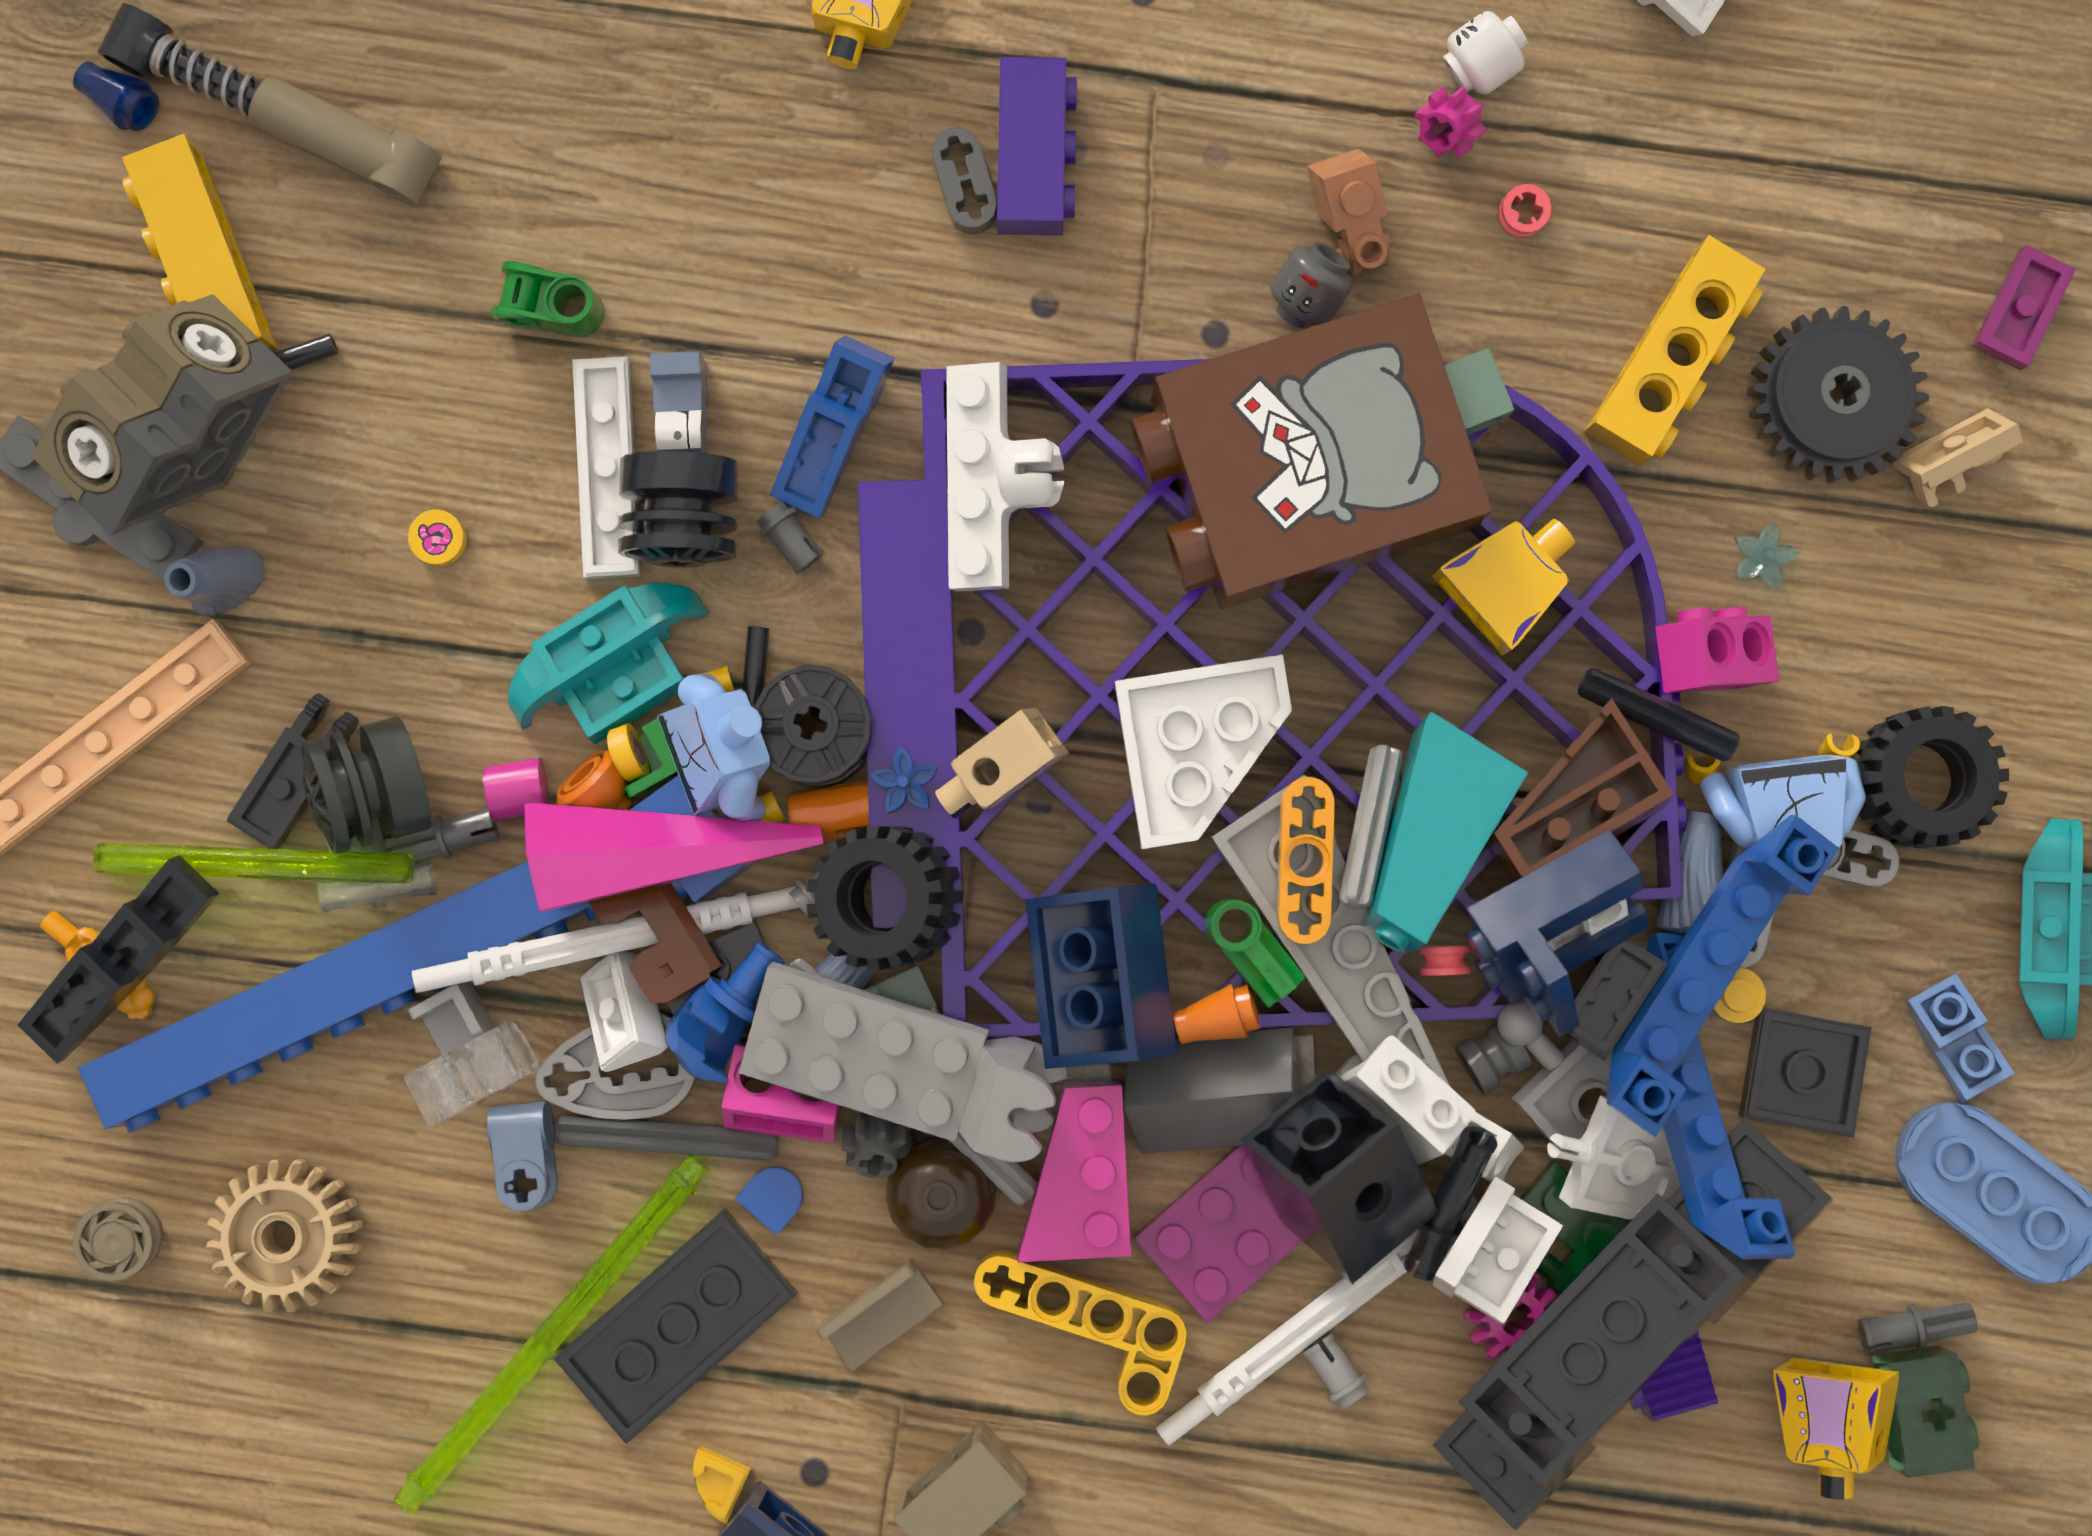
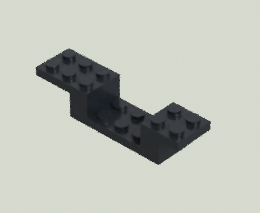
(1610, 1335)

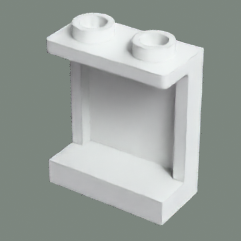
(1411, 1095)

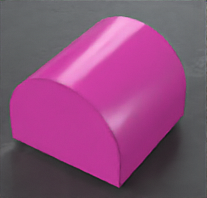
(514, 785)

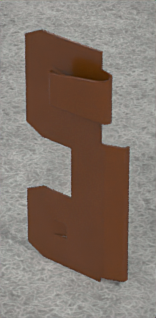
(679, 940)

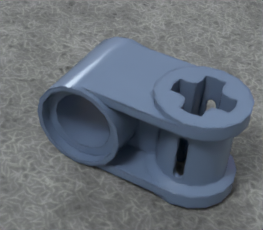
(522, 1148)

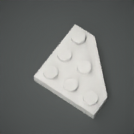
(1195, 740)

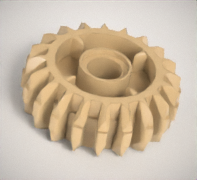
(250, 1241)

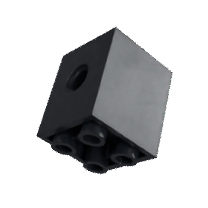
(1340, 1175)

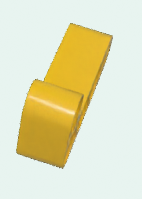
(1076, 1318)

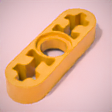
(1291, 903)

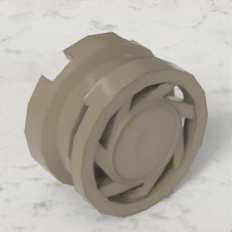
(117, 1239)

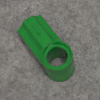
(1255, 954)

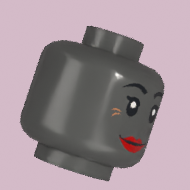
(1311, 285)

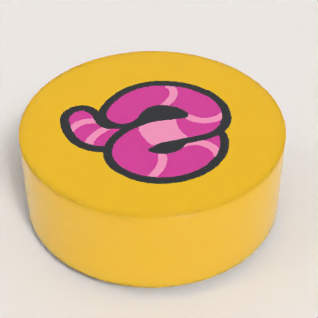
(437, 538)
(628, 752)

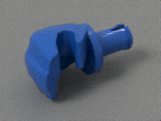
(715, 1016)

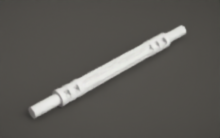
(595, 941)
(1288, 1341)

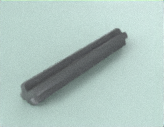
(665, 1137)

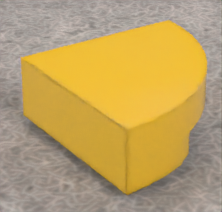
(718, 1481)

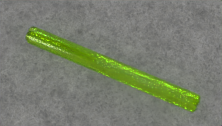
(258, 863)

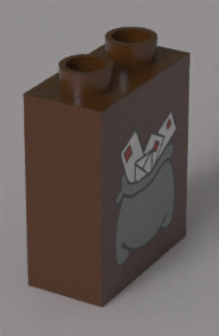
(1312, 454)

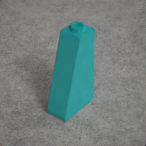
(1439, 824)

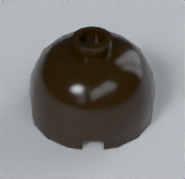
(939, 1195)

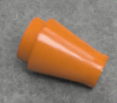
(1220, 1016)

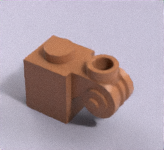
(1352, 202)

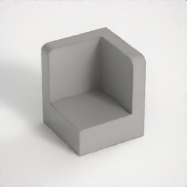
(453, 1016)

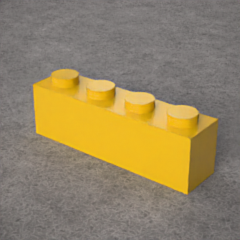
(191, 230)

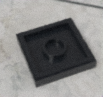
(1805, 1072)

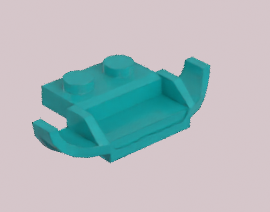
(607, 659)
(2056, 928)

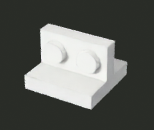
(1497, 1252)

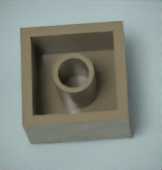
(965, 1490)

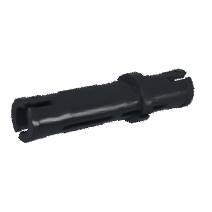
(1452, 1202)

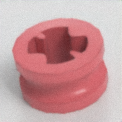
(1539, 203)
(1445, 960)

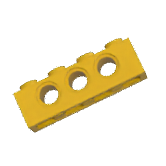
(1710, 273)

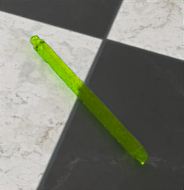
(551, 1334)

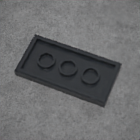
(675, 1325)

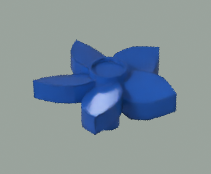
(904, 781)

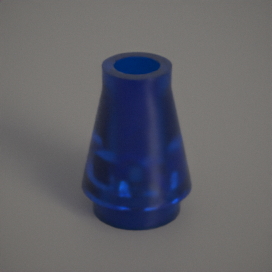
(120, 97)

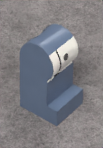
(679, 401)

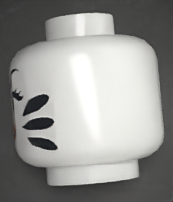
(1485, 52)

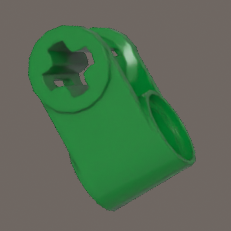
(537, 300)

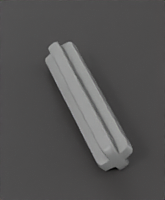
(1370, 827)

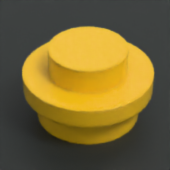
(1742, 998)

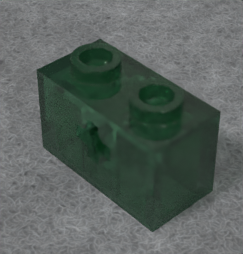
(1949, 1435)

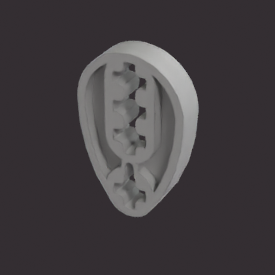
(600, 1094)

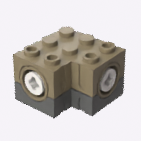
(162, 414)

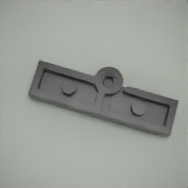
(150, 544)

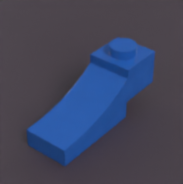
(831, 425)

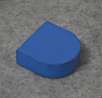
(773, 1196)

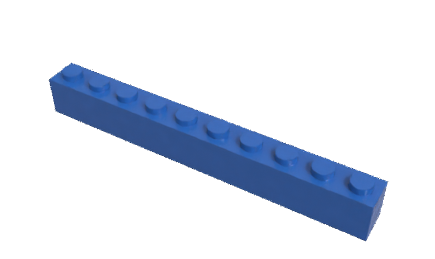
(314, 999)

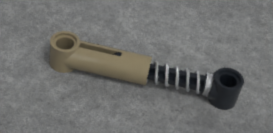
(384, 158)

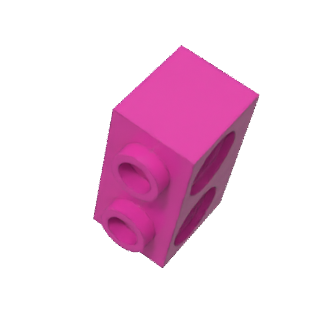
(1716, 651)
(776, 1109)

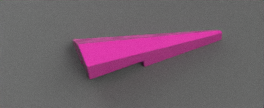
(606, 852)

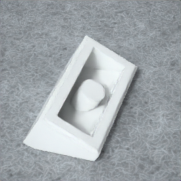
(620, 1014)

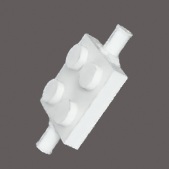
(1615, 1165)

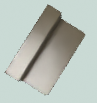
(881, 1314)

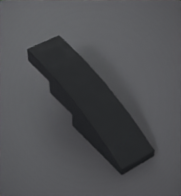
(118, 959)

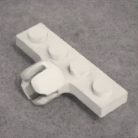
(989, 476)

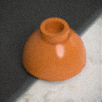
(595, 785)

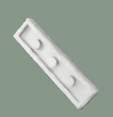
(603, 438)

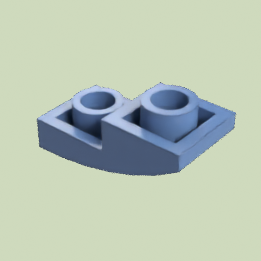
(1957, 1039)

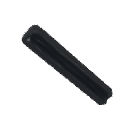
(1659, 714)

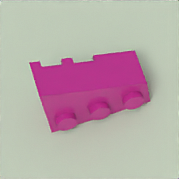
(1082, 1181)

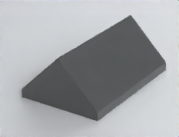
(1211, 1090)

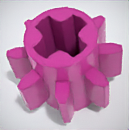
(1450, 122)

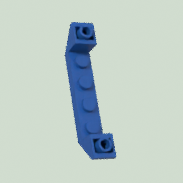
(1703, 965)
(1706, 1160)

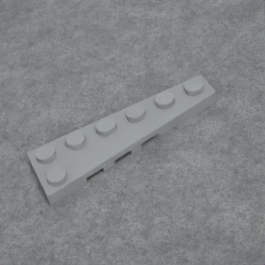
(1348, 963)

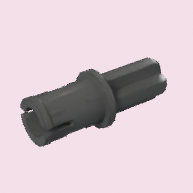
(446, 836)
(1915, 1327)

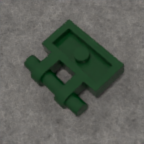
(1582, 1230)

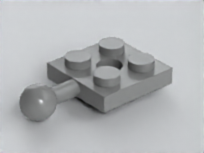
(1555, 1091)

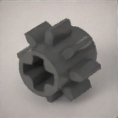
(875, 1145)

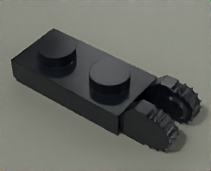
(277, 791)

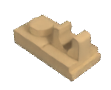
(1948, 454)

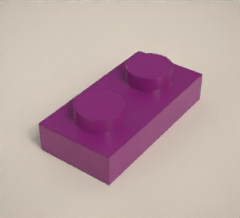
(2023, 307)

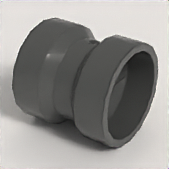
(1492, 1059)

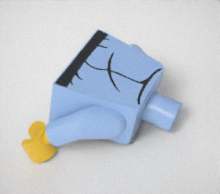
(719, 748)
(1761, 795)

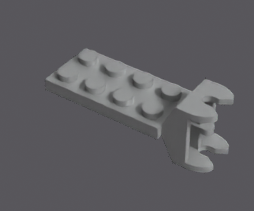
(900, 1063)

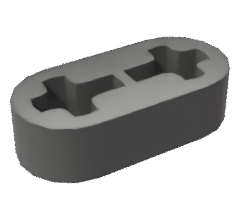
(976, 177)

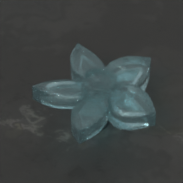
(1765, 556)

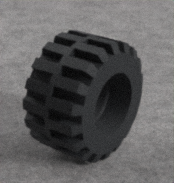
(1971, 767)
(842, 905)

